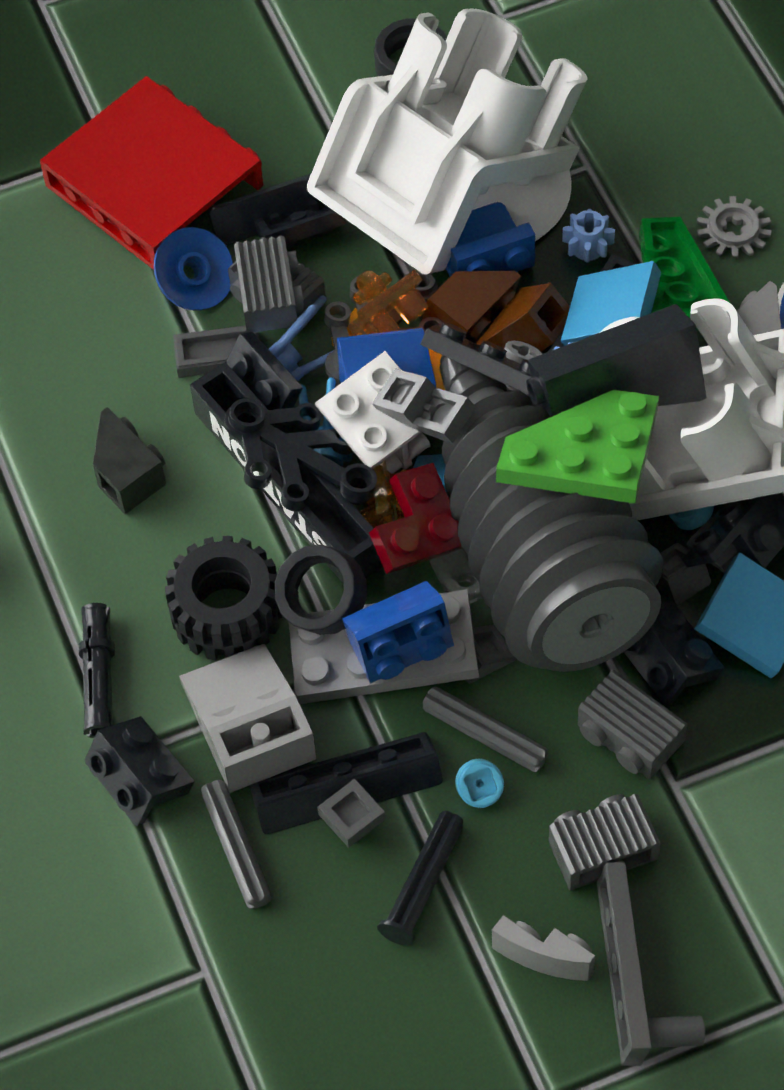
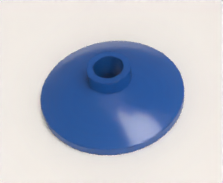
(206, 257)

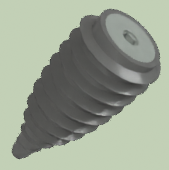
(556, 568)

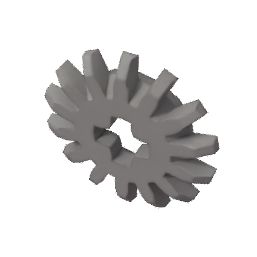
(738, 214)

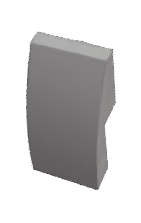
(557, 956)

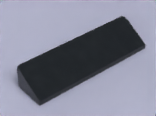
(381, 770)

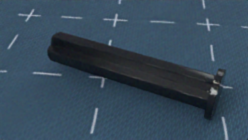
(422, 879)

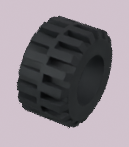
(216, 568)

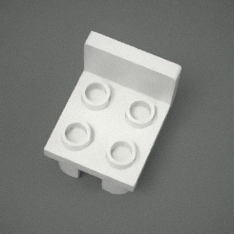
(440, 131)
(733, 439)

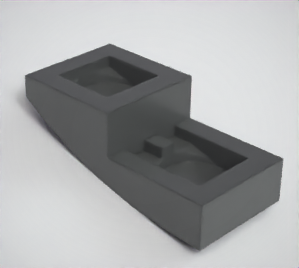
(422, 406)

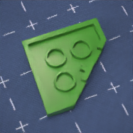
(586, 449)

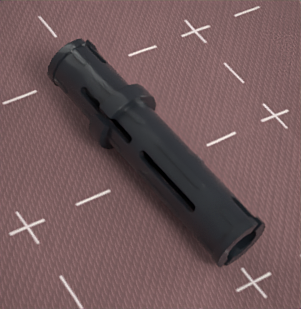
(96, 654)

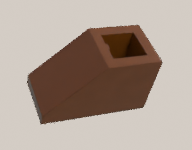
(472, 299)
(532, 316)

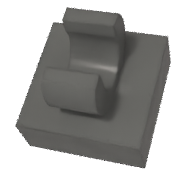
(351, 813)

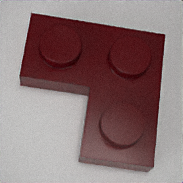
(427, 526)

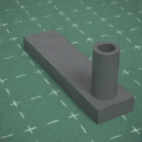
(634, 1029)

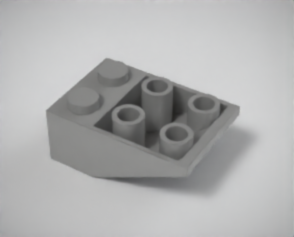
(249, 717)

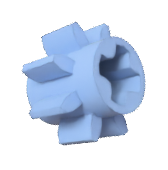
(588, 235)

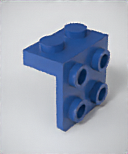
(493, 242)

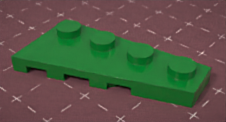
(683, 268)

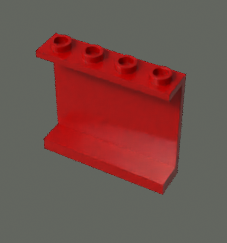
(147, 167)

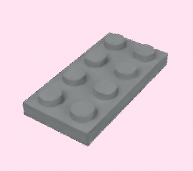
(330, 670)

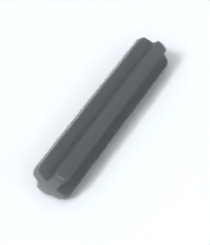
(485, 729)
(236, 844)

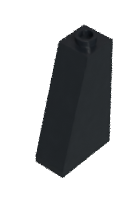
(641, 356)

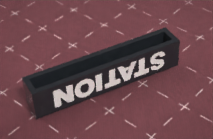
(328, 515)

